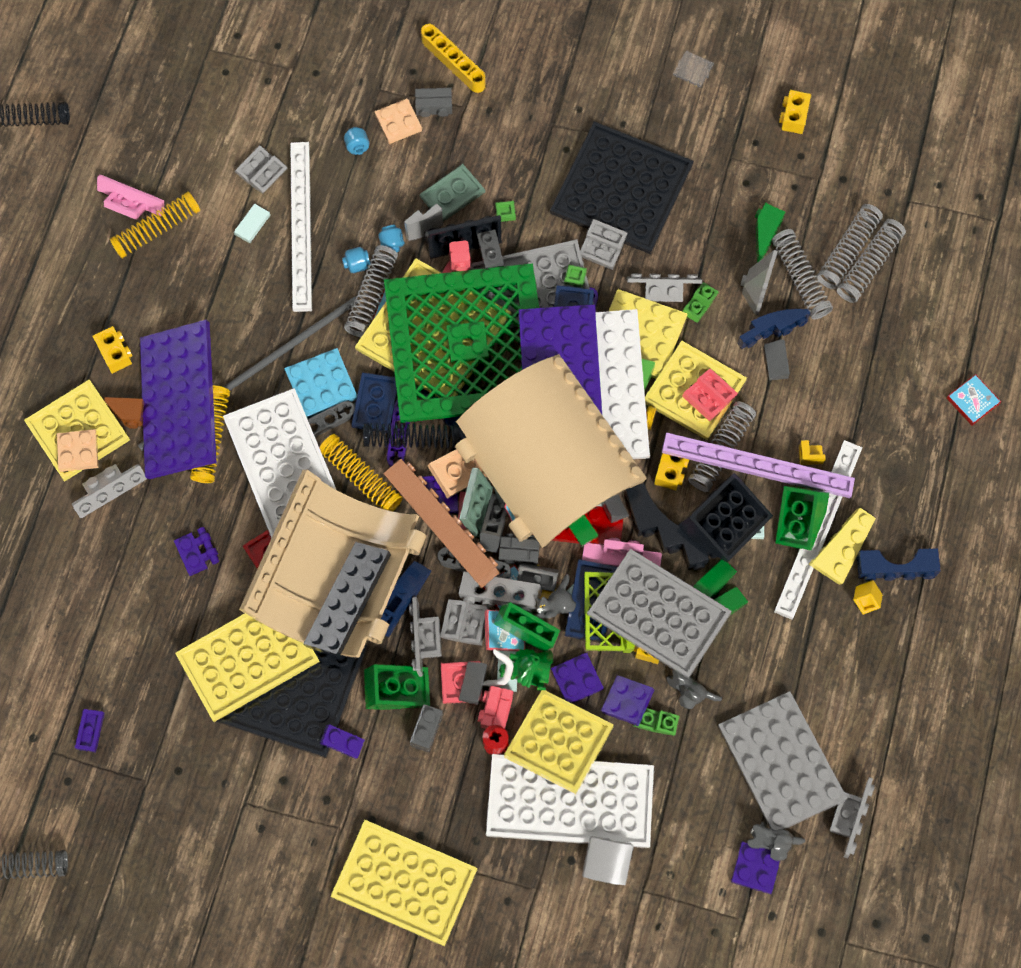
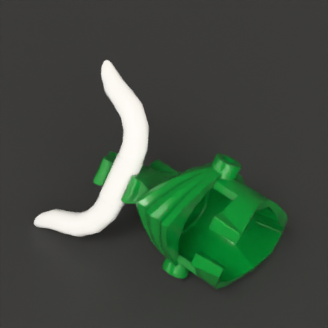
(528, 668)

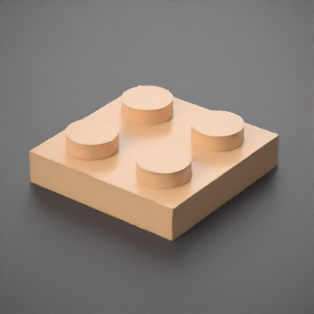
(398, 121)
(77, 450)

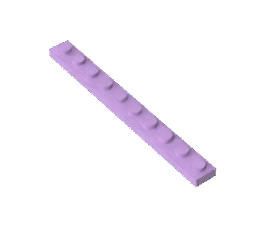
(758, 465)

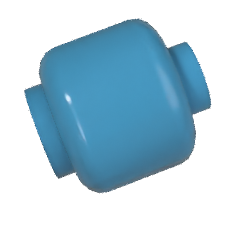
(356, 140)
(391, 237)
(356, 260)

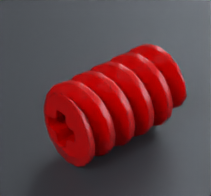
(500, 734)

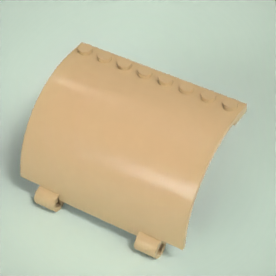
(546, 449)
(310, 552)

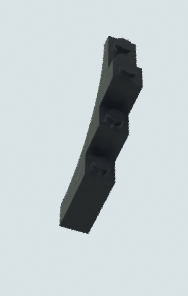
(672, 538)

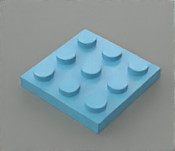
(321, 382)

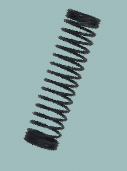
(63, 111)
(368, 432)

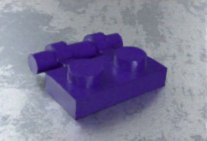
(190, 553)

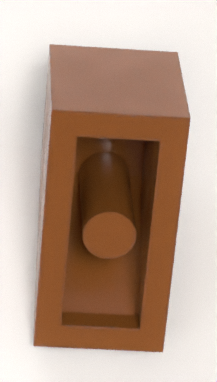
(127, 410)

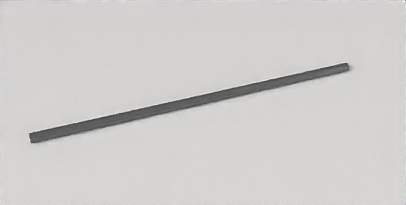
(285, 348)

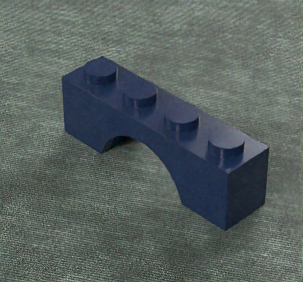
(873, 565)

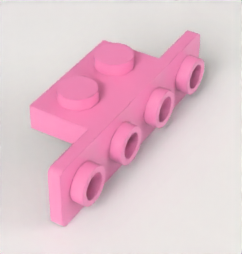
(127, 199)
(614, 552)

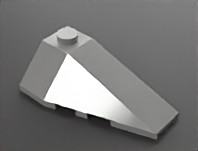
(757, 281)

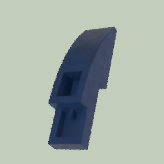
(778, 322)
(405, 588)

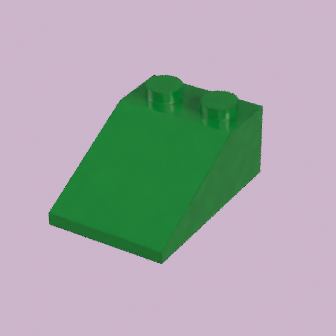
(801, 516)
(395, 687)

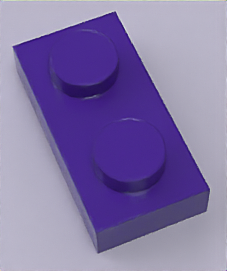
(89, 730)
(342, 741)

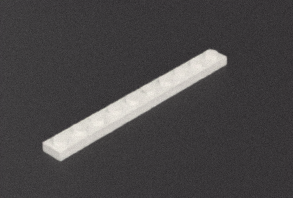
(301, 227)
(801, 569)

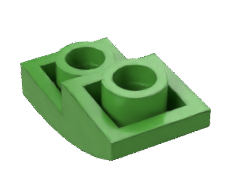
(700, 302)
(659, 722)

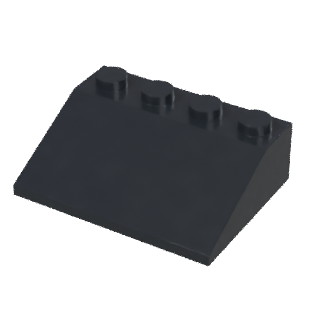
(439, 239)
(726, 519)

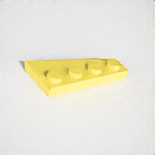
(840, 553)

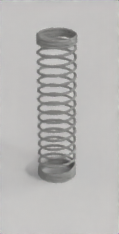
(383, 257)
(835, 278)
(854, 291)
(818, 306)
(739, 413)

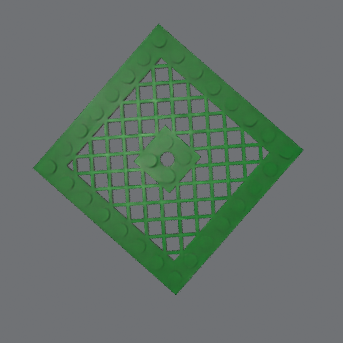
(450, 283)

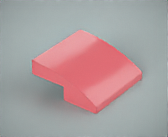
(709, 394)

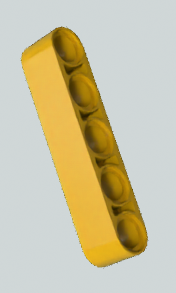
(456, 65)

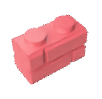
(459, 256)
(496, 708)

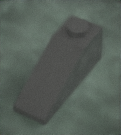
(493, 525)

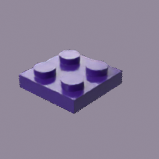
(577, 678)
(627, 700)
(755, 869)

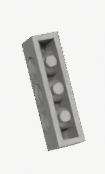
(511, 587)

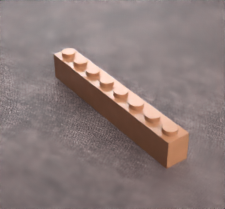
(444, 526)

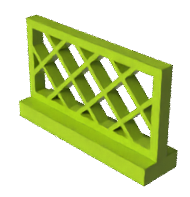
(625, 646)

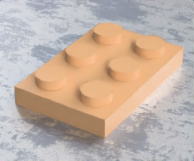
(452, 472)

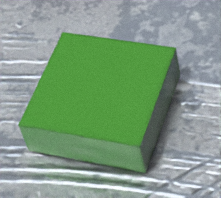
(506, 210)
(575, 276)

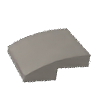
(261, 169)
(419, 223)
(603, 244)
(464, 622)
(607, 860)

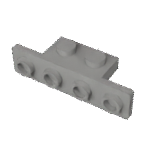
(664, 288)
(107, 487)
(426, 635)
(848, 816)

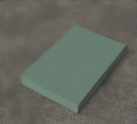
(453, 192)
(476, 502)

